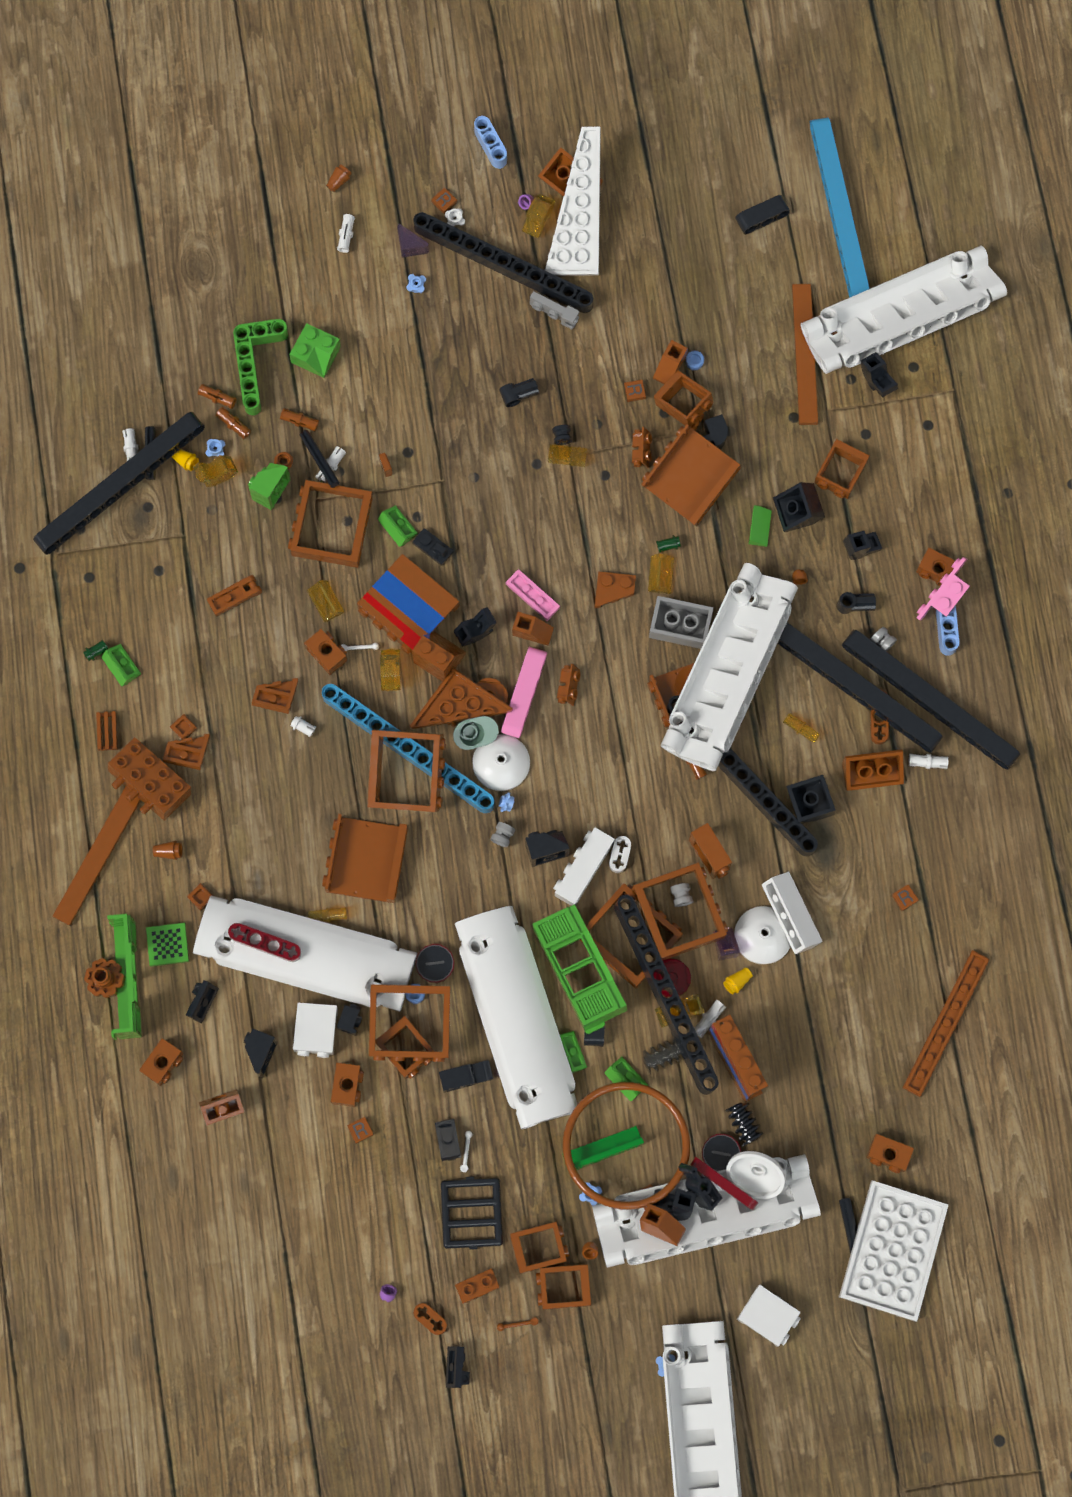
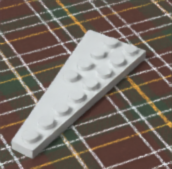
(578, 224)

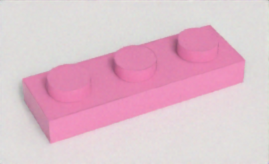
(532, 595)

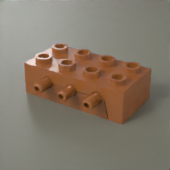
(148, 779)

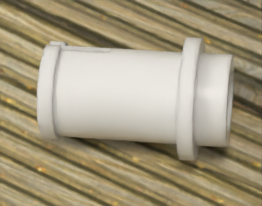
(303, 726)

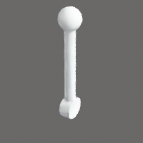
(375, 646)
(464, 1168)

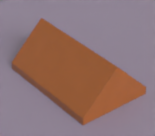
(558, 171)
(873, 770)

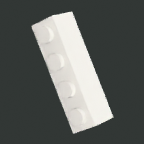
(584, 866)
(792, 913)

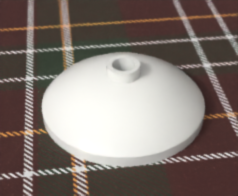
(506, 774)
(753, 944)
(756, 1174)

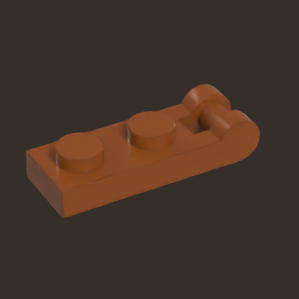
(234, 595)

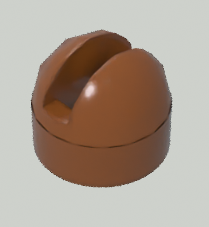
(799, 577)
(590, 1250)

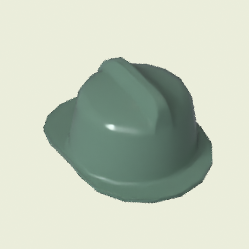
(475, 732)

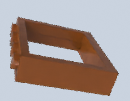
(325, 556)
(437, 781)
(646, 913)
(612, 961)
(417, 1055)

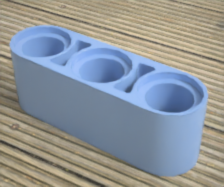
(490, 134)
(947, 635)

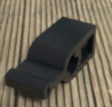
(465, 1076)
(702, 1186)

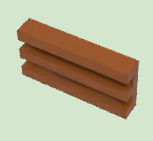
(105, 715)

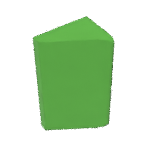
(397, 525)
(760, 526)
(120, 664)
(573, 1052)
(623, 1072)

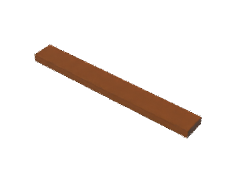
(804, 358)
(96, 858)
(946, 1023)

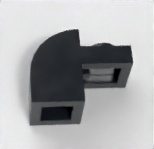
(876, 375)
(716, 431)
(861, 544)
(475, 628)
(678, 1205)

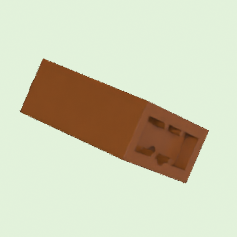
(672, 386)
(849, 453)
(710, 851)
(391, 1034)
(563, 1250)
(585, 1287)

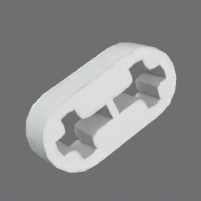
(624, 856)

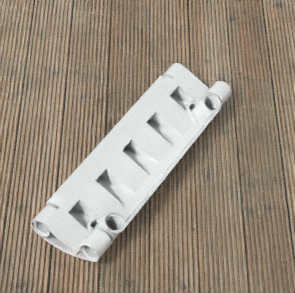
(903, 309)
(729, 668)
(331, 959)
(516, 1016)
(707, 1228)
(700, 1411)

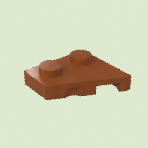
(275, 696)
(187, 752)

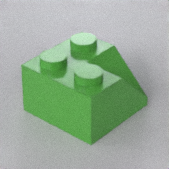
(315, 350)
(269, 484)

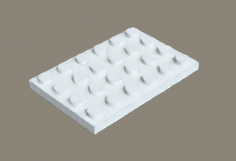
(893, 1251)

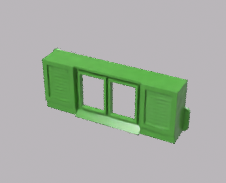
(125, 949)
(596, 1002)

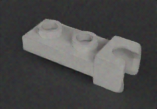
(568, 315)

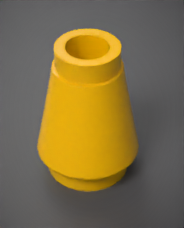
(185, 459)
(737, 981)

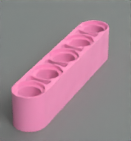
(524, 692)

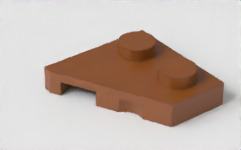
(613, 587)

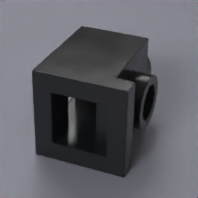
(350, 1019)

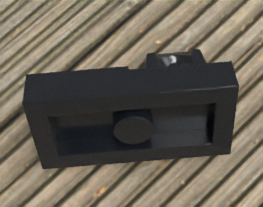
(432, 547)
(205, 994)
(448, 1140)
(454, 1374)

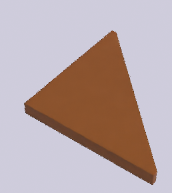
(457, 701)

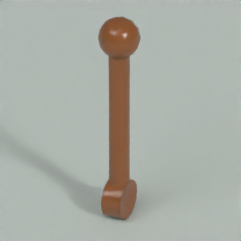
(500, 1327)

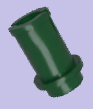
(668, 544)
(95, 650)

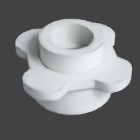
(455, 213)

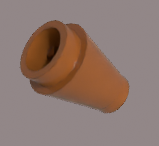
(338, 178)
(169, 850)

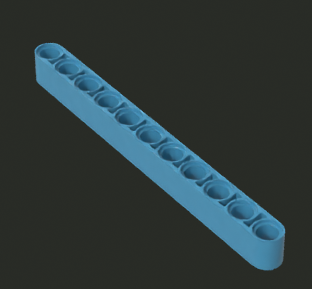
(839, 206)
(397, 746)

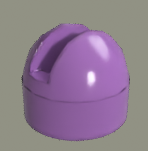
(524, 203)
(390, 1289)

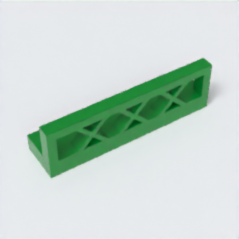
(606, 1148)

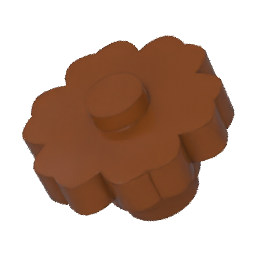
(104, 978)

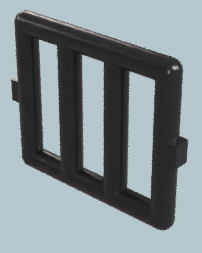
(446, 1204)

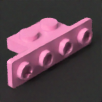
(948, 594)

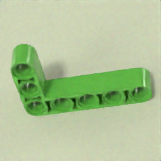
(248, 360)

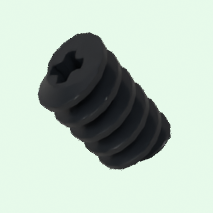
(744, 1122)

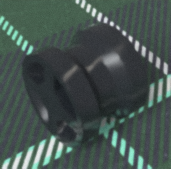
(562, 434)

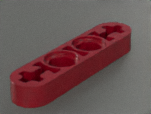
(264, 943)
(724, 1183)

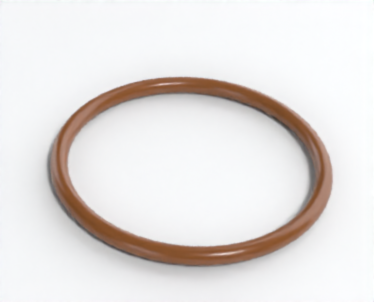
(567, 1145)

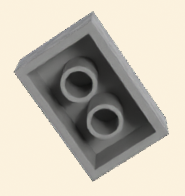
(680, 622)

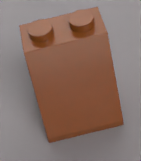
(437, 655)

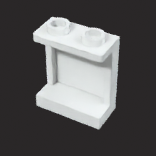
(315, 1029)
(769, 1316)

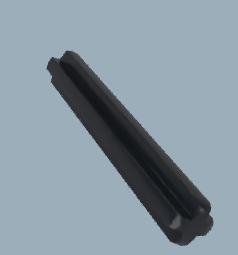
(319, 459)
(849, 1221)

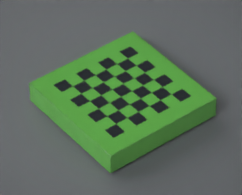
(167, 944)

